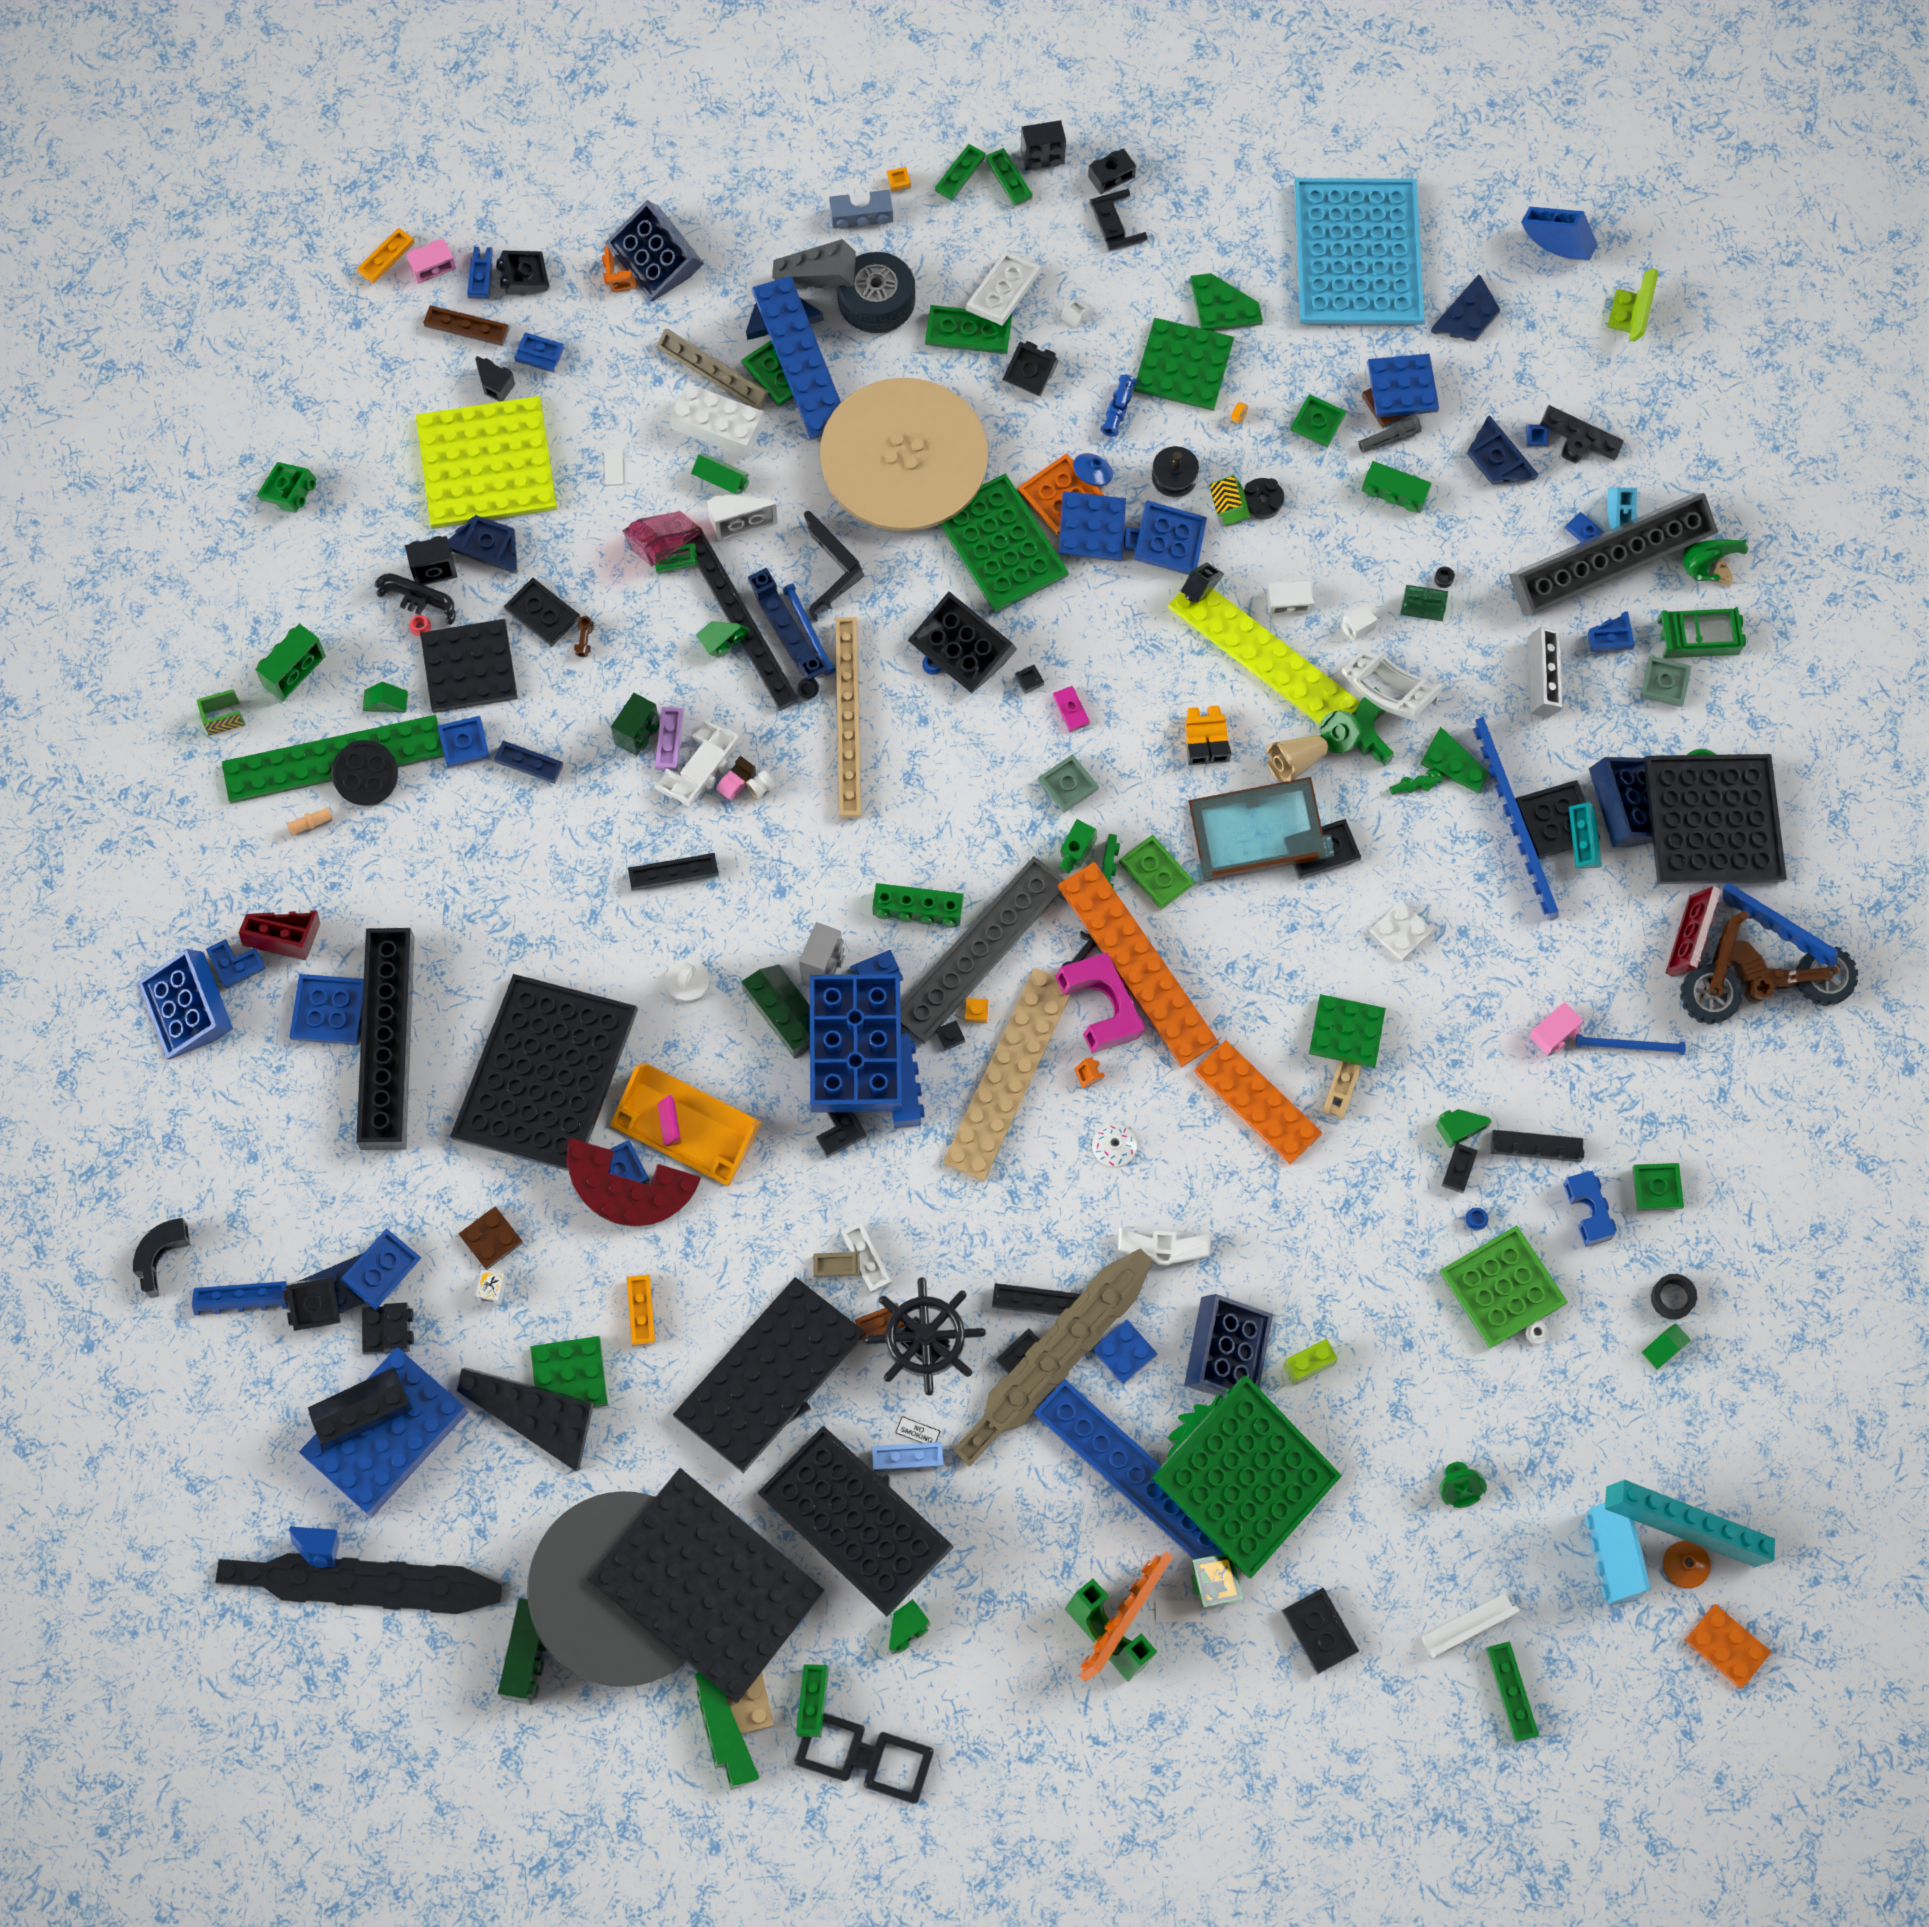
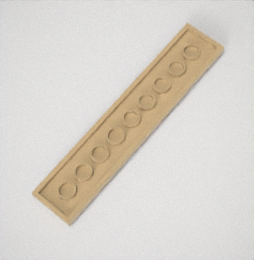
(1007, 1076)

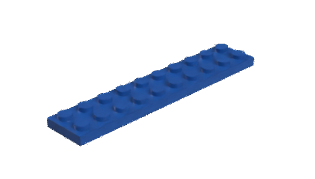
(1121, 1465)

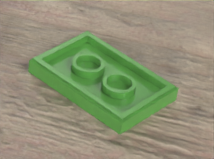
(1156, 872)

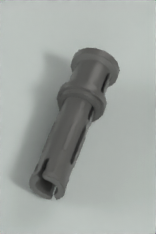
(1398, 431)

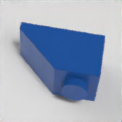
(316, 1545)

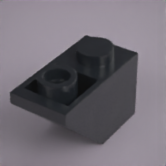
(496, 381)

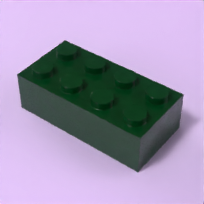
(522, 1659)

